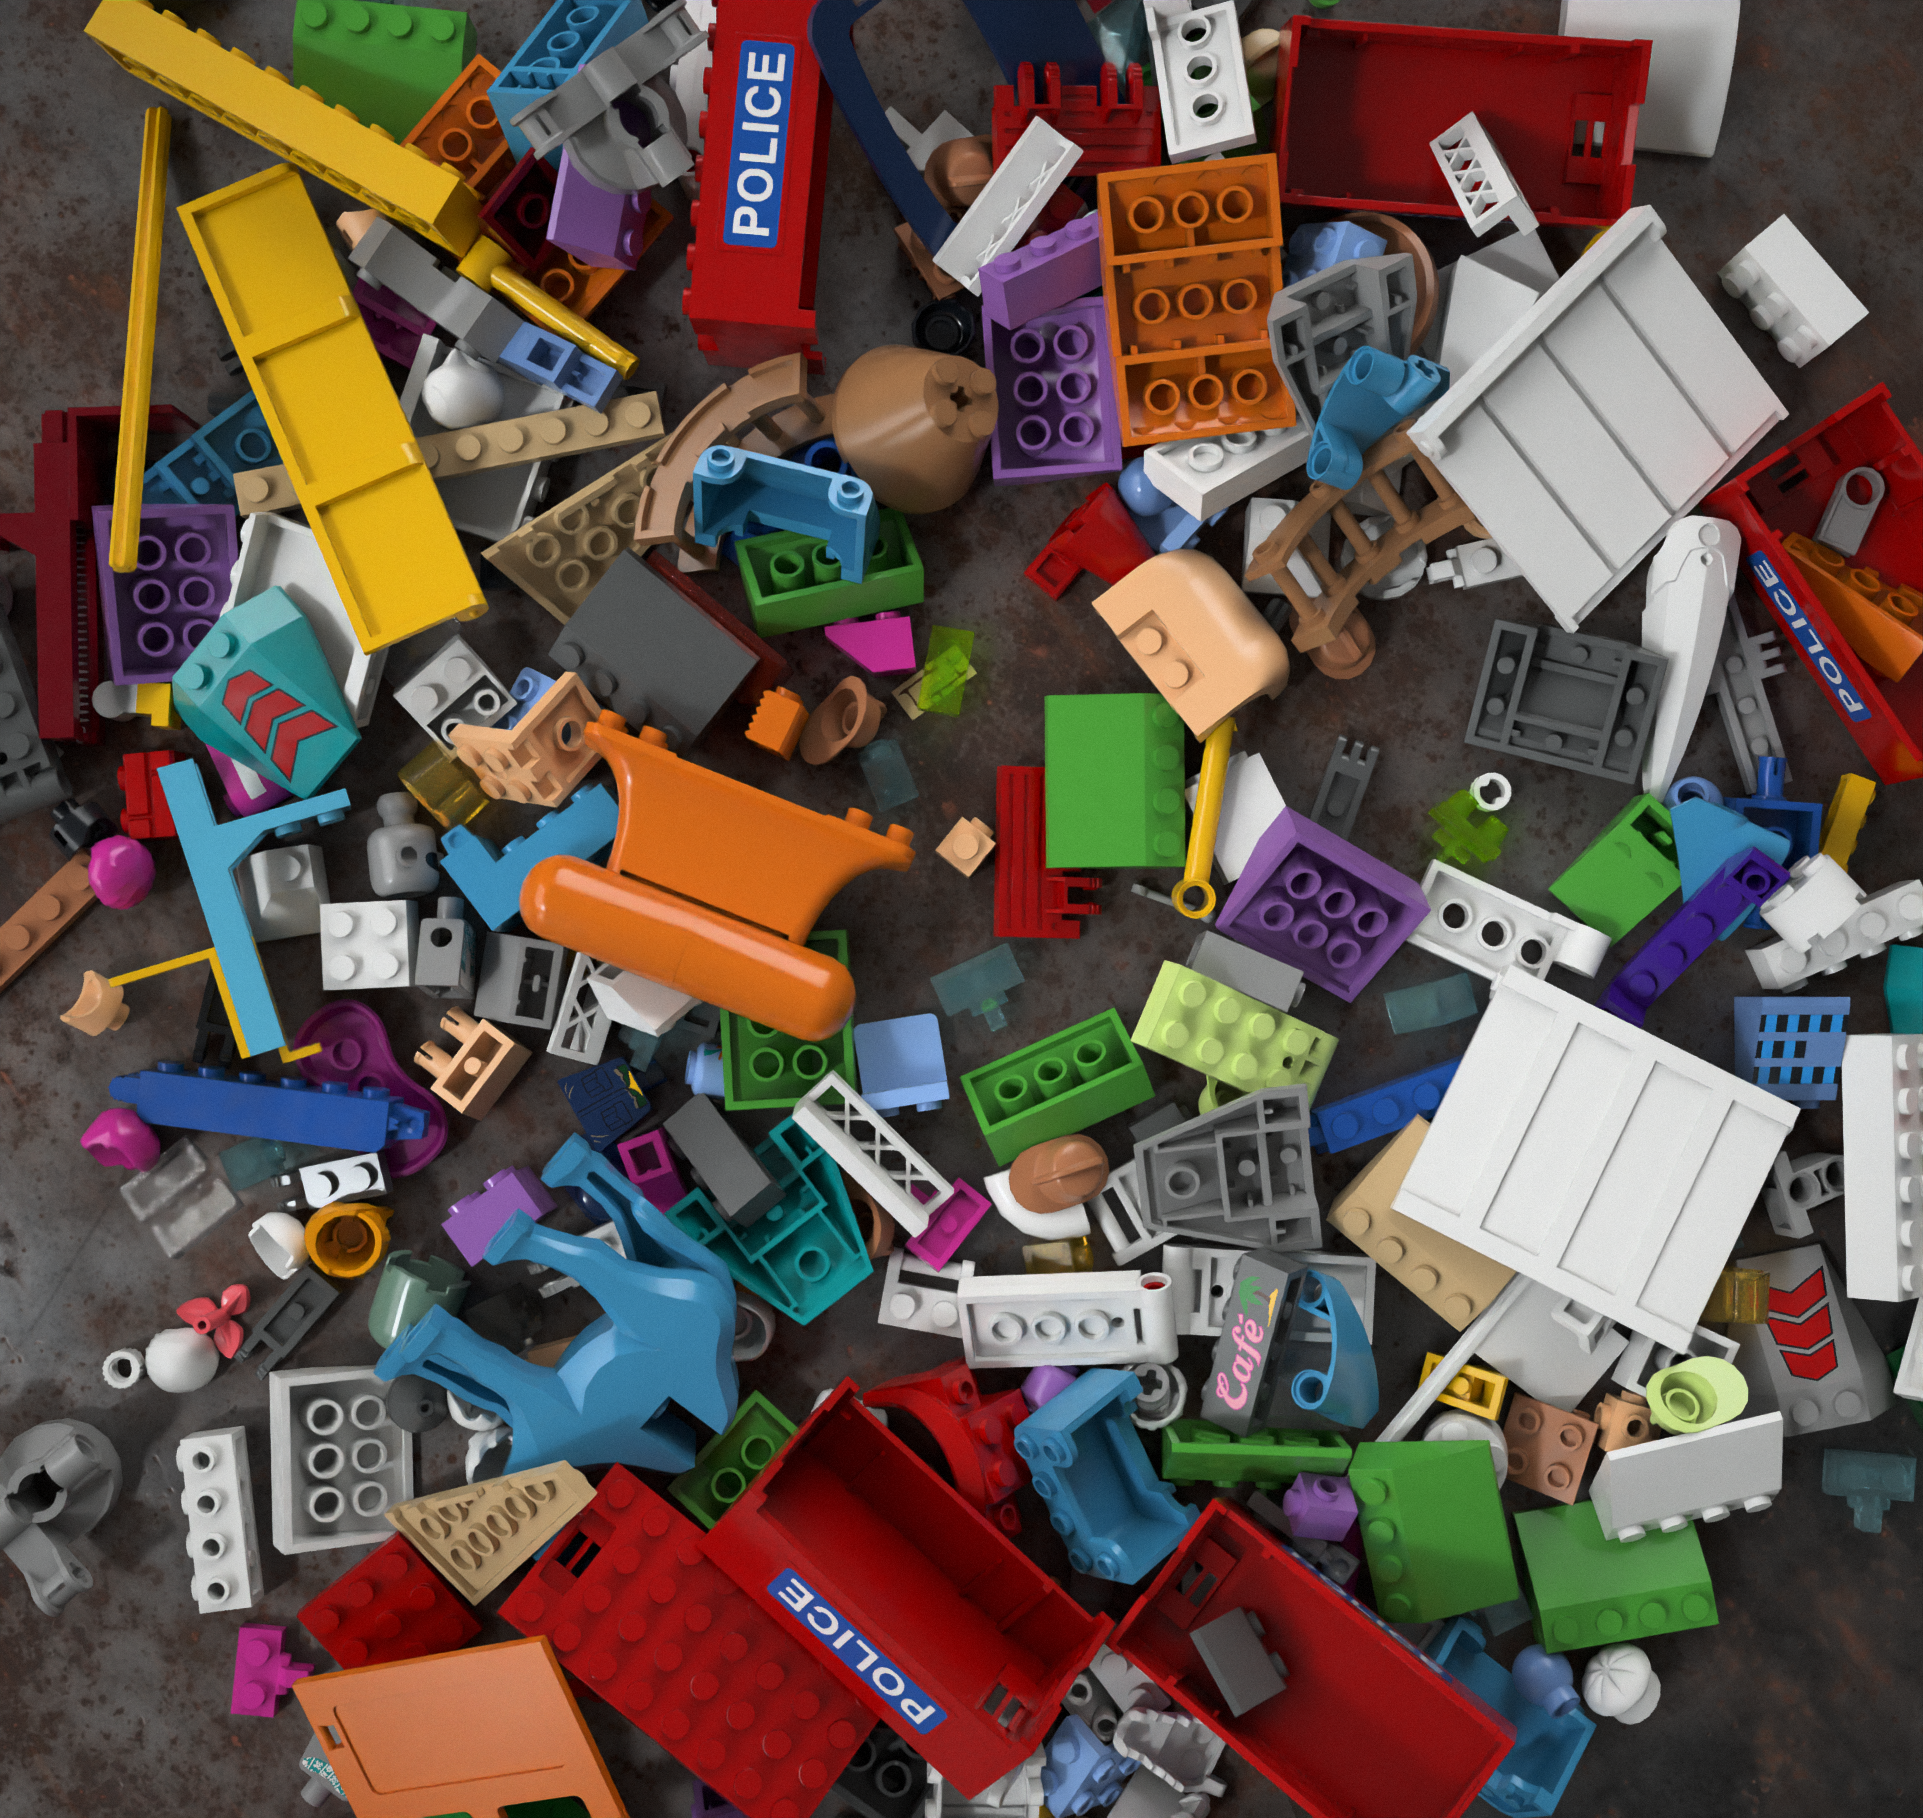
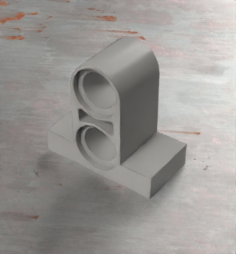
(1810, 1189)

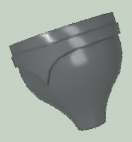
(416, 1403)

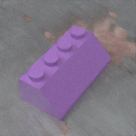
(594, 223)

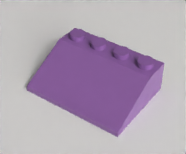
(1053, 396)
(174, 593)
(1321, 905)

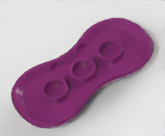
(360, 1055)

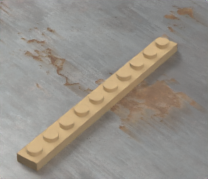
(490, 447)

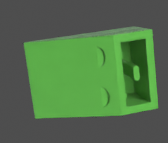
(1623, 870)

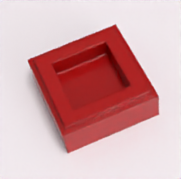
(1052, 572)

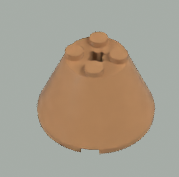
(914, 425)

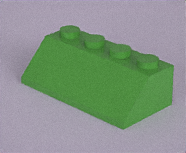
(797, 587)
(1057, 1086)

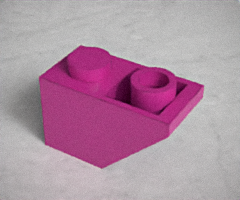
(877, 646)
(654, 1169)

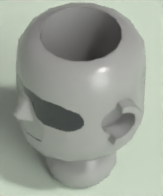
(402, 853)

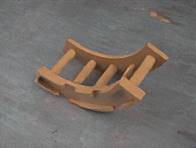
(714, 423)
(1325, 617)

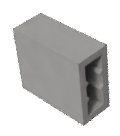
(1246, 971)

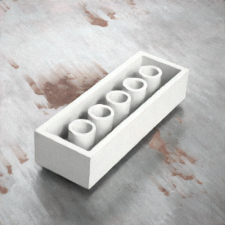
(1883, 1165)

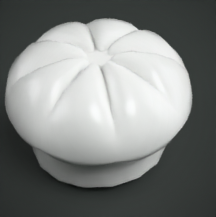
(1621, 1683)

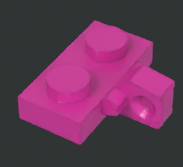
(947, 1224)
(263, 1670)

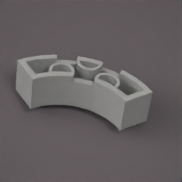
(443, 296)

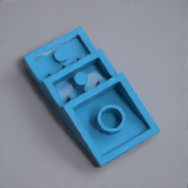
(205, 463)

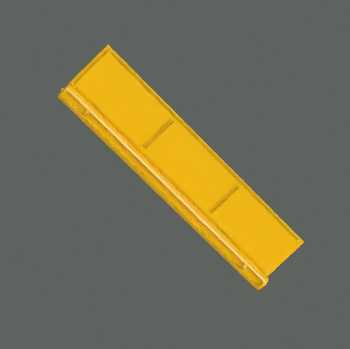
(331, 409)

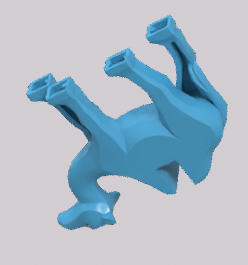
(609, 1391)

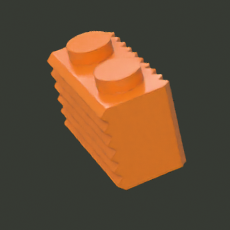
(778, 722)

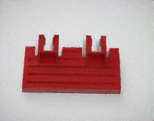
(1109, 134)
(1026, 893)

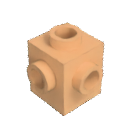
(1624, 1421)

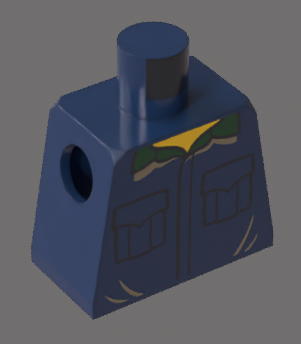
(611, 1098)

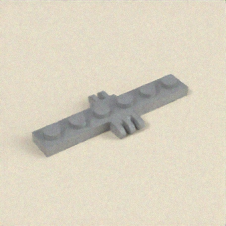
(1742, 697)

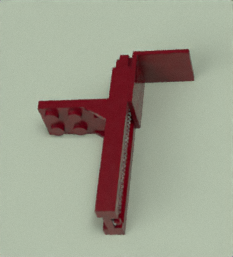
(60, 533)

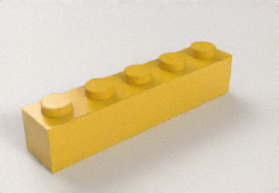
(1846, 818)

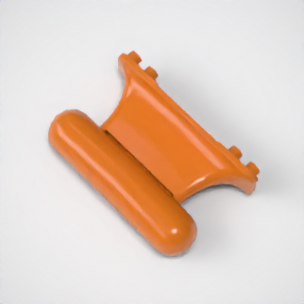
(712, 887)

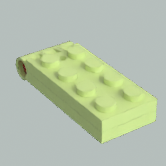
(1231, 1034)

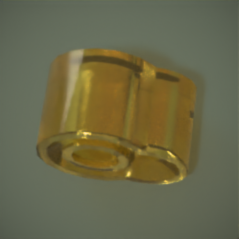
(443, 786)
(1739, 1297)

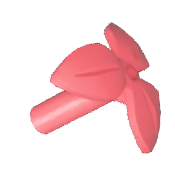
(205, 1317)

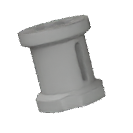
(1159, 1396)

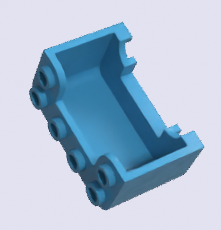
(1101, 1480)

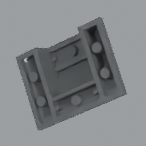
(1566, 698)

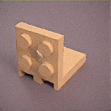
(531, 758)

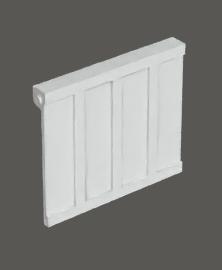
(1599, 418)
(1595, 1158)

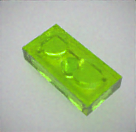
(946, 671)

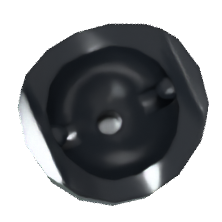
(79, 826)

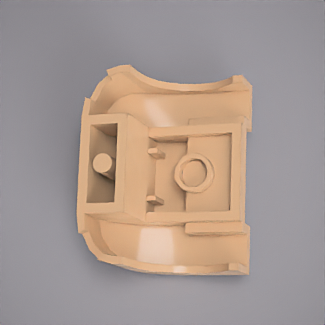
(1195, 637)

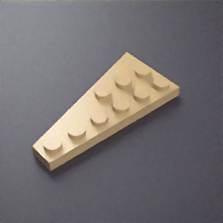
(577, 541)
(493, 1525)

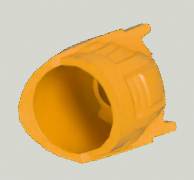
(348, 1238)

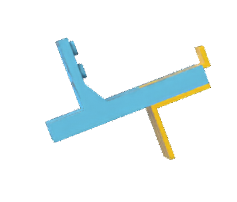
(212, 857)

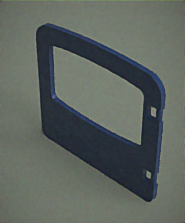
(1014, 32)

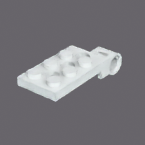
(1182, 96)
(1561, 939)

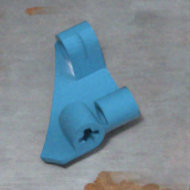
(1363, 404)
(1711, 834)
(1351, 1384)

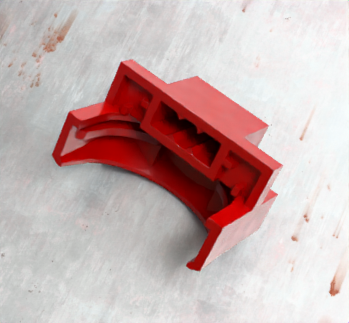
(971, 1431)

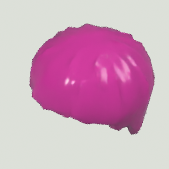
(121, 871)
(122, 1139)

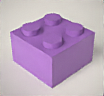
(480, 1216)

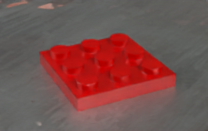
(389, 1609)

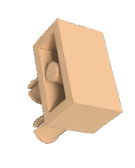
(480, 1067)

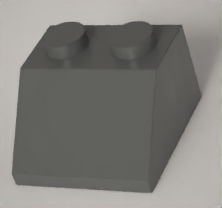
(1240, 1659)

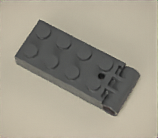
(33, 769)

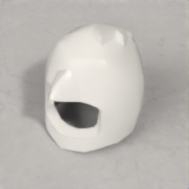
(463, 393)

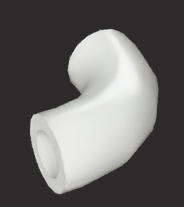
(1050, 1226)

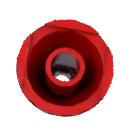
(1102, 537)

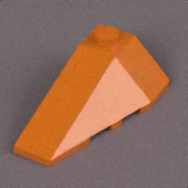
(1874, 618)

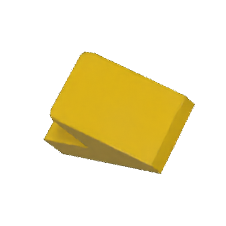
(1472, 1389)

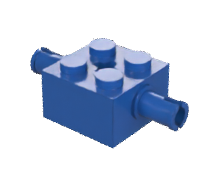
(1770, 810)

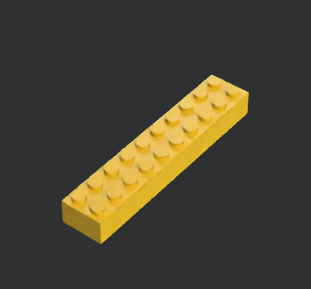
(290, 121)

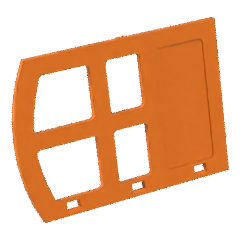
(458, 1734)

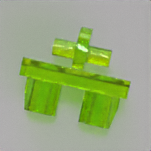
(1452, 816)

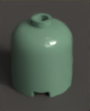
(410, 1290)

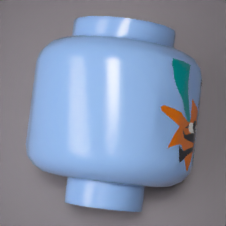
(705, 1070)

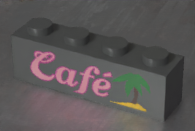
(1252, 1341)

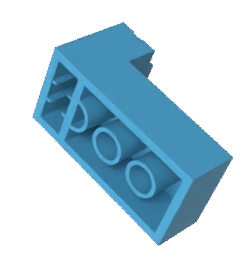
(566, 36)
(495, 879)

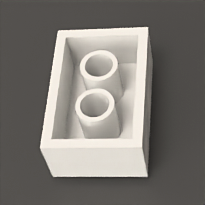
(1791, 292)

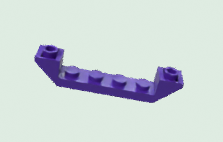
(1689, 931)

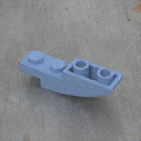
(560, 366)

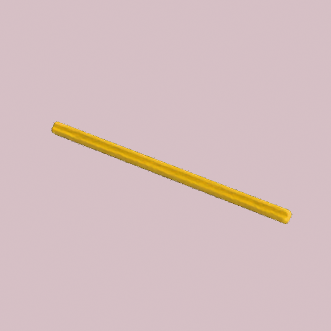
(140, 342)

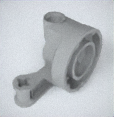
(590, 128)
(37, 1532)

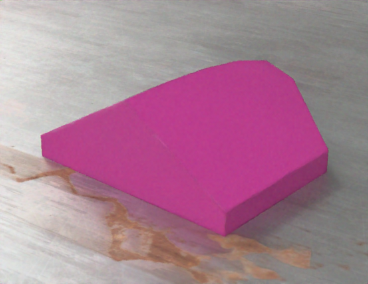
(392, 323)

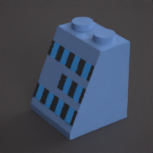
(1791, 1045)

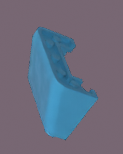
(748, 486)
(1545, 1748)

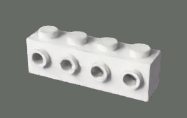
(1880, 917)
(220, 1519)

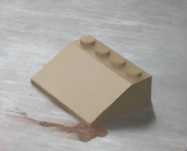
(1432, 1266)

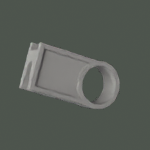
(1845, 521)

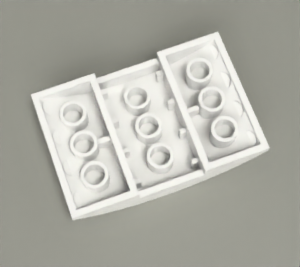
(1686, 70)

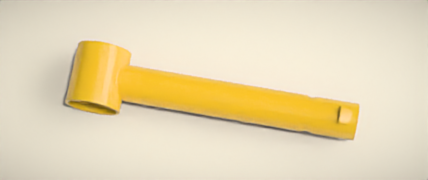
(488, 267)
(1206, 820)

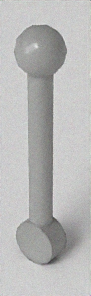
(1143, 891)

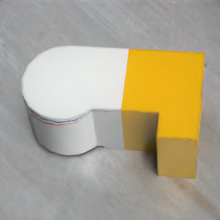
(139, 700)

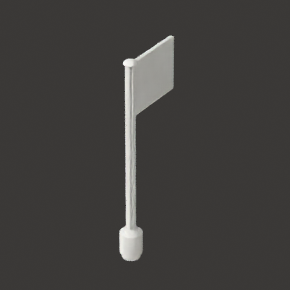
(1523, 1345)

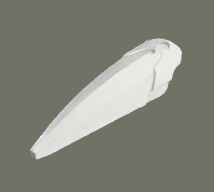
(1684, 622)

